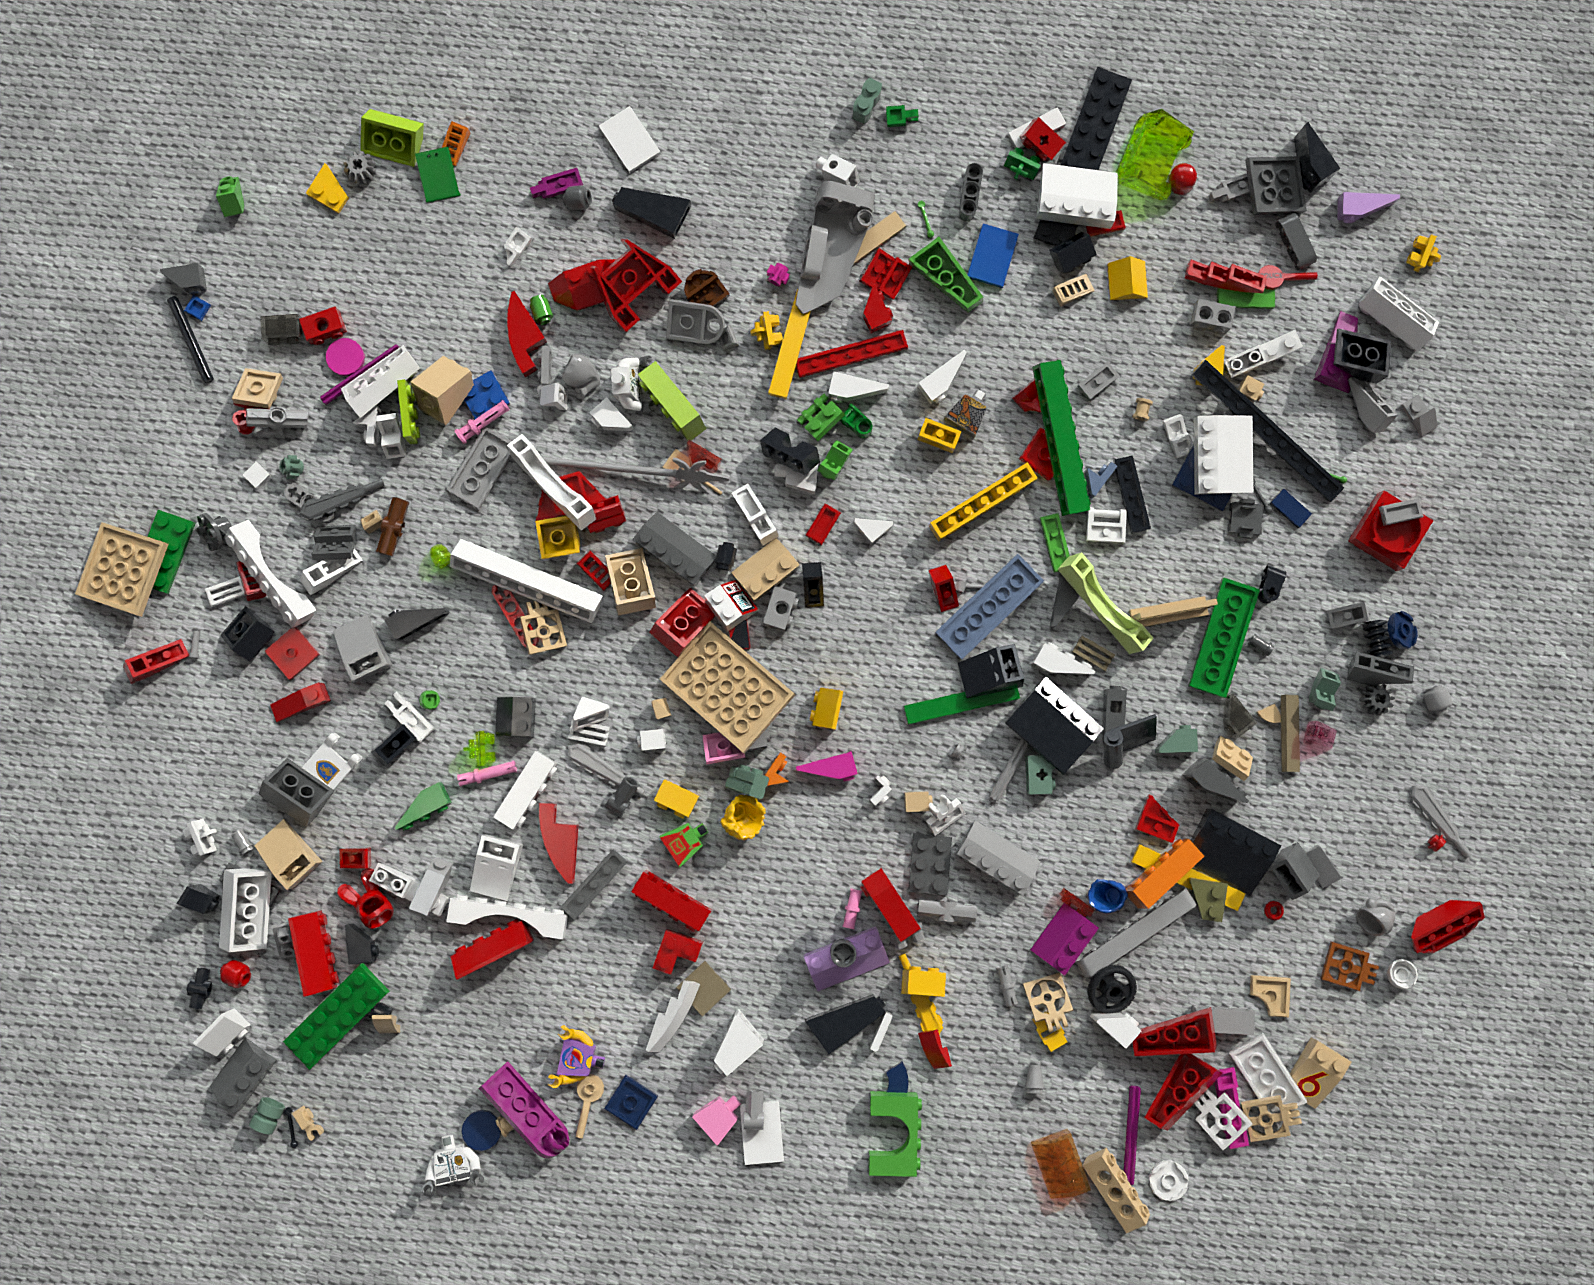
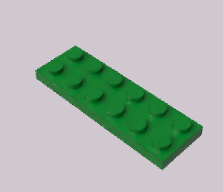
(1224, 637)
(336, 1016)

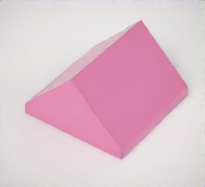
(720, 749)

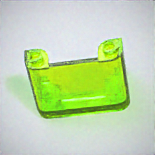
(1152, 153)

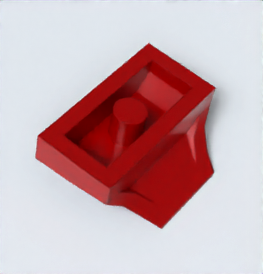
(1027, 398)

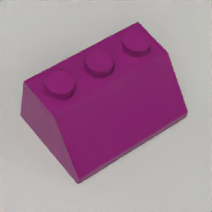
(1064, 939)

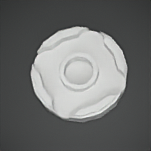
(1163, 1175)

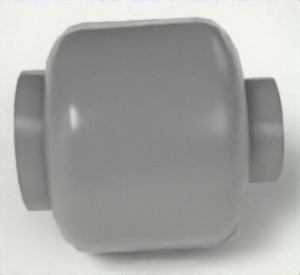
(1437, 699)

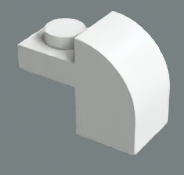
(392, 436)

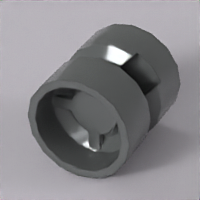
(843, 952)

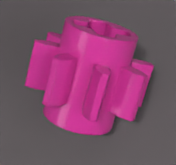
(778, 274)

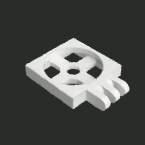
(1210, 1106)

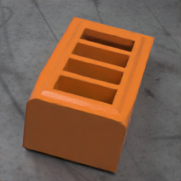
(462, 140)

